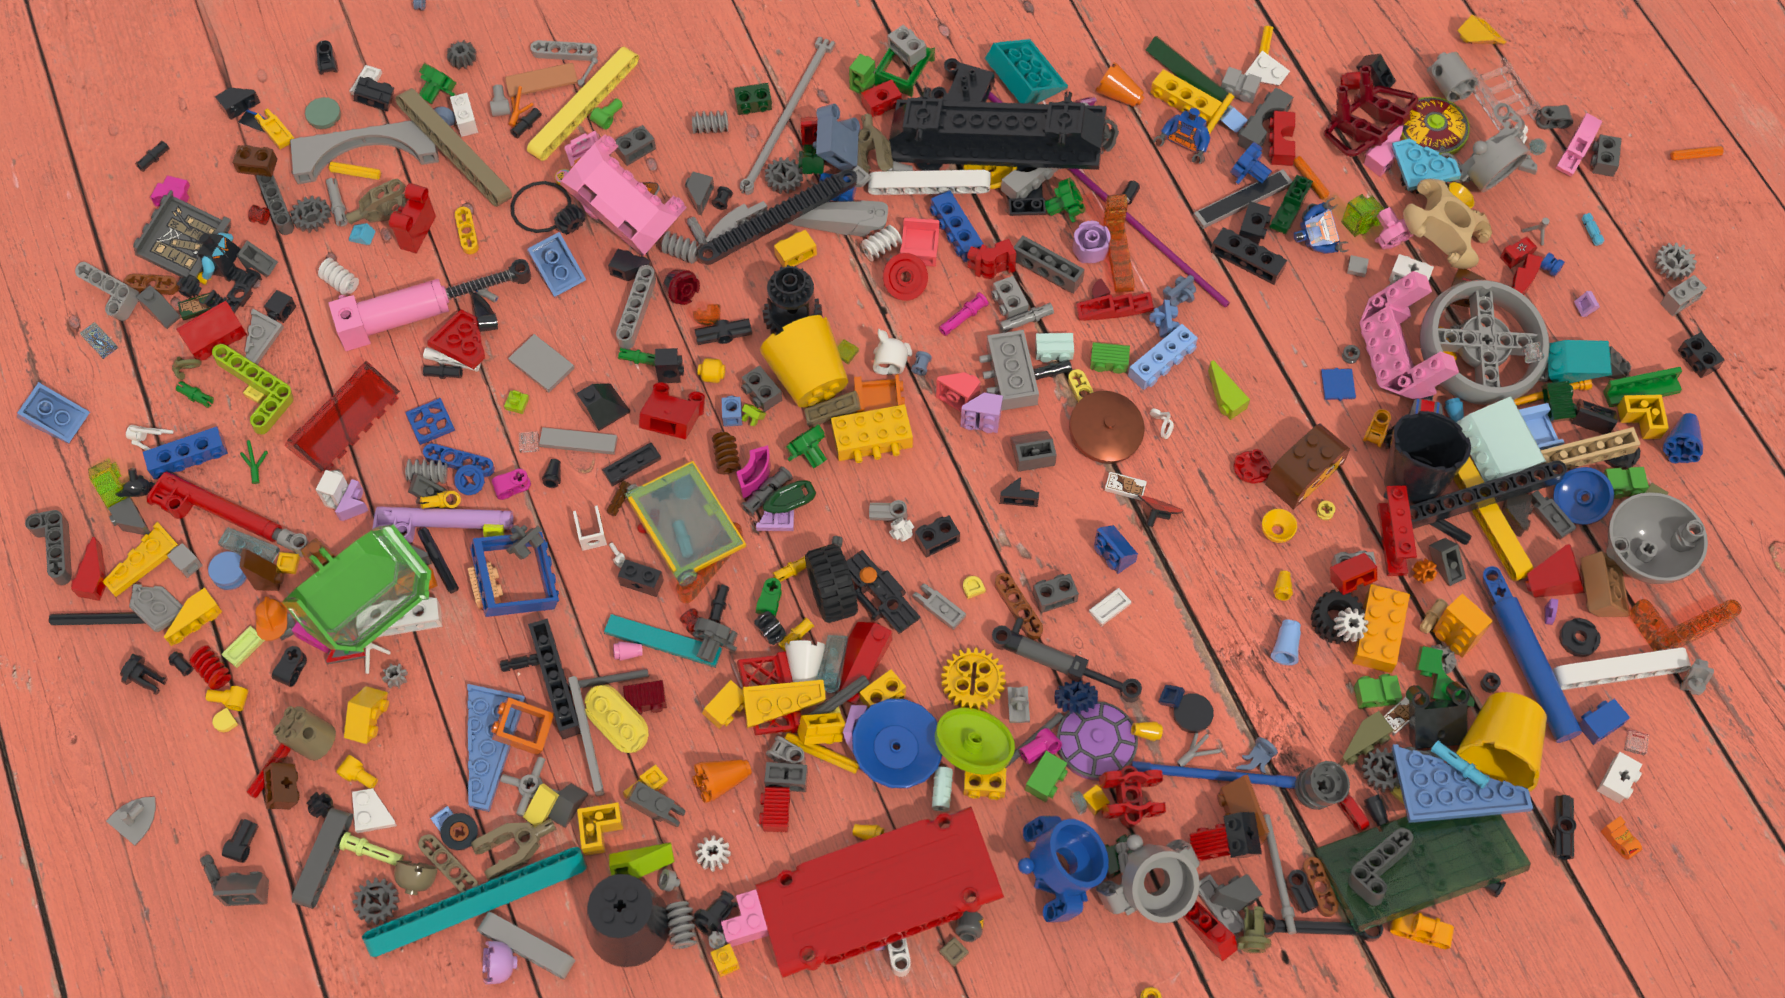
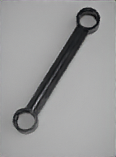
(1316, 927)

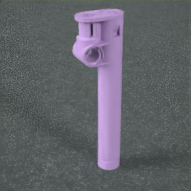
(408, 518)

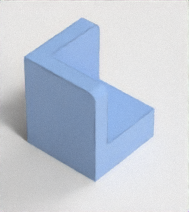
(1233, 119)

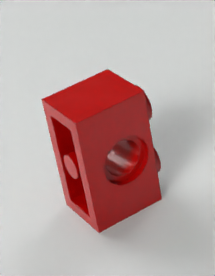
(880, 98)

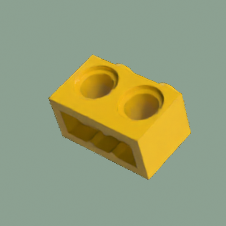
(879, 689)
(985, 788)

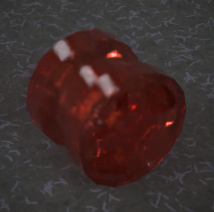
(259, 214)
(689, 619)

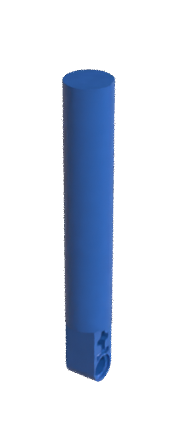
(1531, 658)

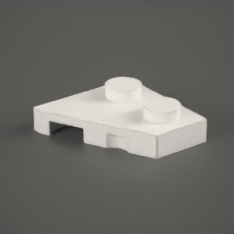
(1268, 69)
(370, 812)

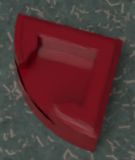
(1100, 289)

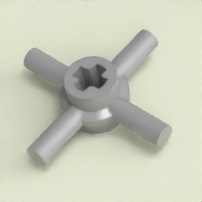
(526, 781)

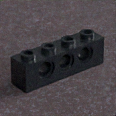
(1251, 263)

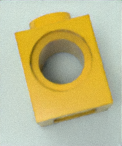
(725, 960)

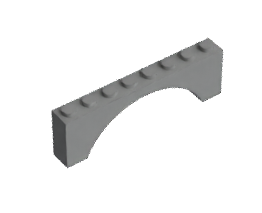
(315, 152)

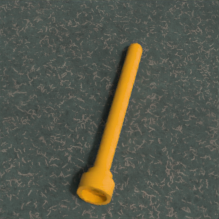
(1581, 385)

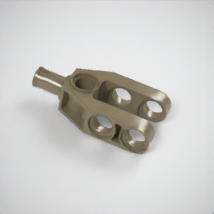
(870, 139)
(379, 209)
(505, 833)

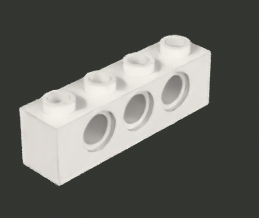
(410, 622)

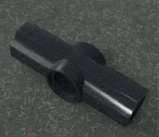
(723, 331)
(1564, 815)

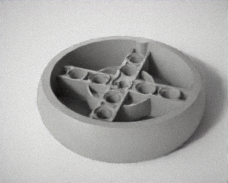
(1485, 341)

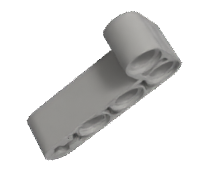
(122, 297)

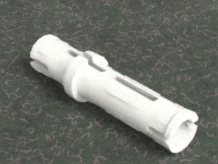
(434, 355)

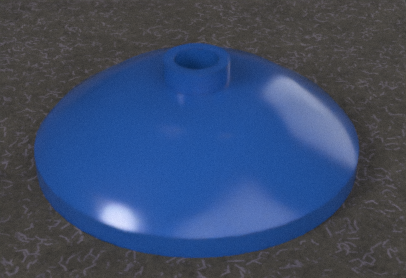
(1583, 482)

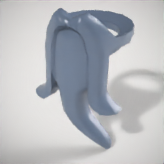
(1261, 755)

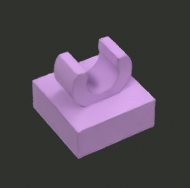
(1586, 304)

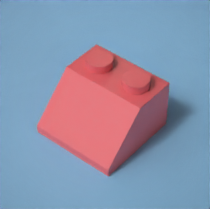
(957, 389)

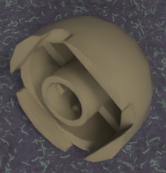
(414, 876)

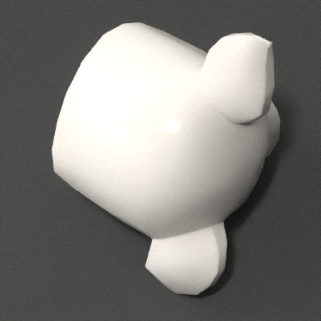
(890, 352)

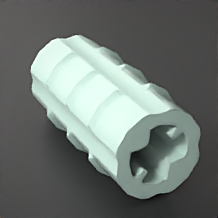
(942, 789)

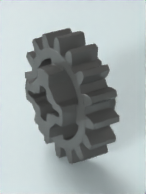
(776, 179)
(311, 214)
(1377, 775)
(382, 894)

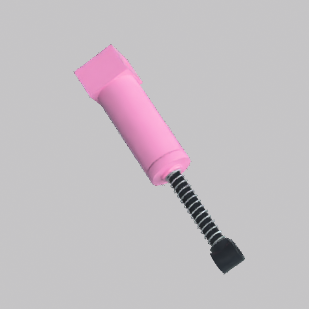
(361, 319)

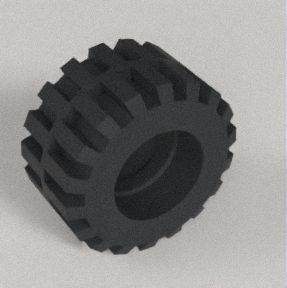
(1328, 602)

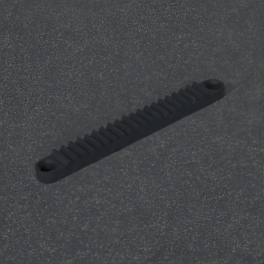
(777, 216)

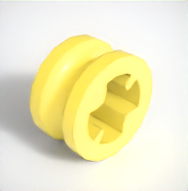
(1321, 513)

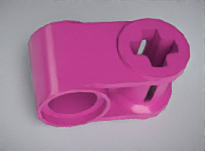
(509, 484)

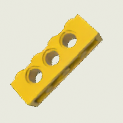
(1183, 95)

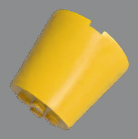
(806, 360)
(1507, 739)

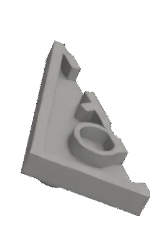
(261, 336)

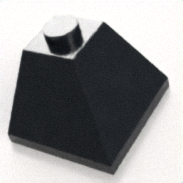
(602, 404)

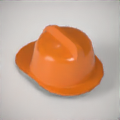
(271, 619)

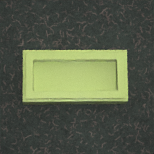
(242, 647)

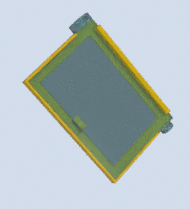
(685, 521)

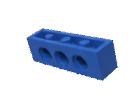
(947, 203)
(175, 451)

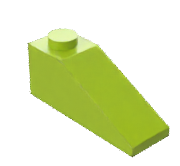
(1228, 395)

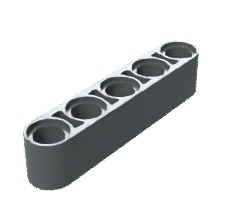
(276, 204)
(321, 858)

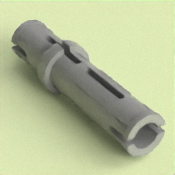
(338, 207)
(1034, 314)

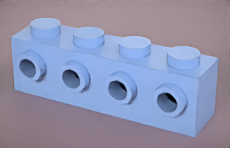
(1162, 357)

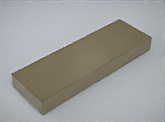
(832, 408)

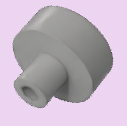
(668, 880)

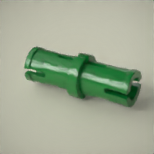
(637, 356)
(194, 394)

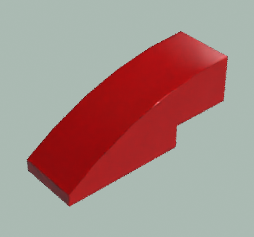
(1525, 276)

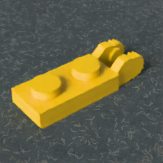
(275, 129)

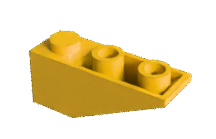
(193, 615)

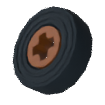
(461, 842)

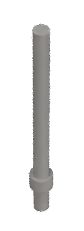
(1286, 911)

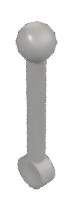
(581, 81)

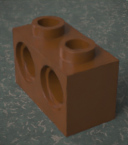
(255, 160)

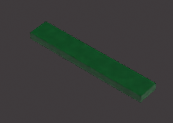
(1185, 69)

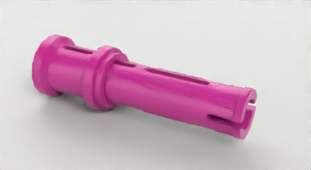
(969, 309)

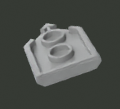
(154, 606)

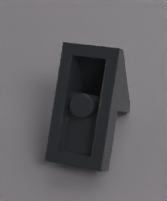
(1014, 496)

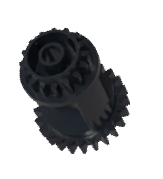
(789, 298)

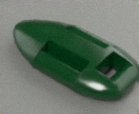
(789, 497)

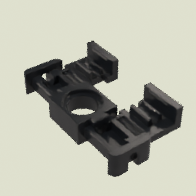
(243, 283)

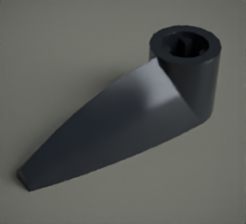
(485, 316)

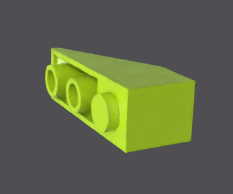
(641, 860)

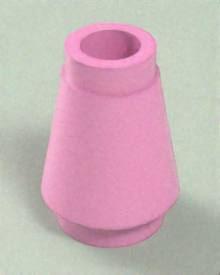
(626, 650)

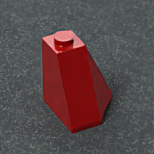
(1556, 575)

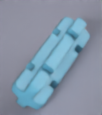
(1593, 229)

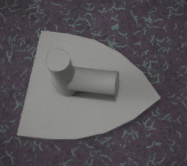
(134, 818)

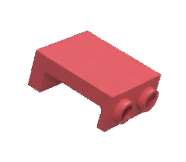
(921, 239)

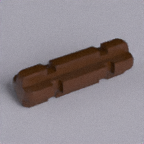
(618, 499)

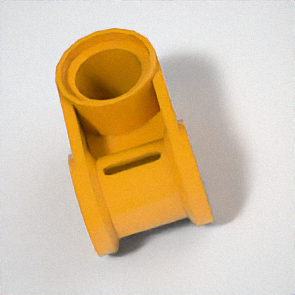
(1376, 430)

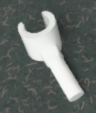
(620, 558)

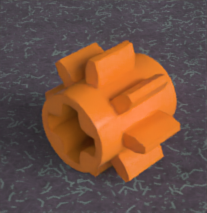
(1424, 571)

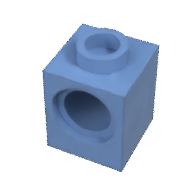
(731, 418)

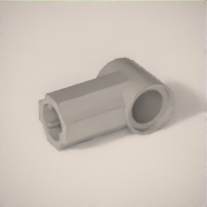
(886, 511)

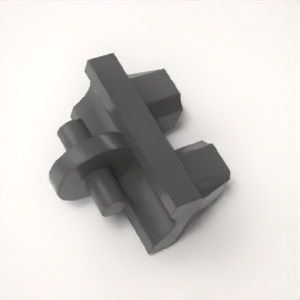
(531, 536)

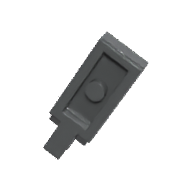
(1552, 515)

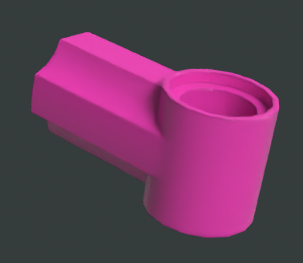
(1044, 741)

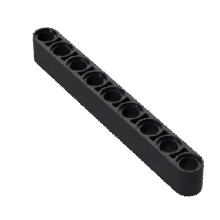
(1491, 489)

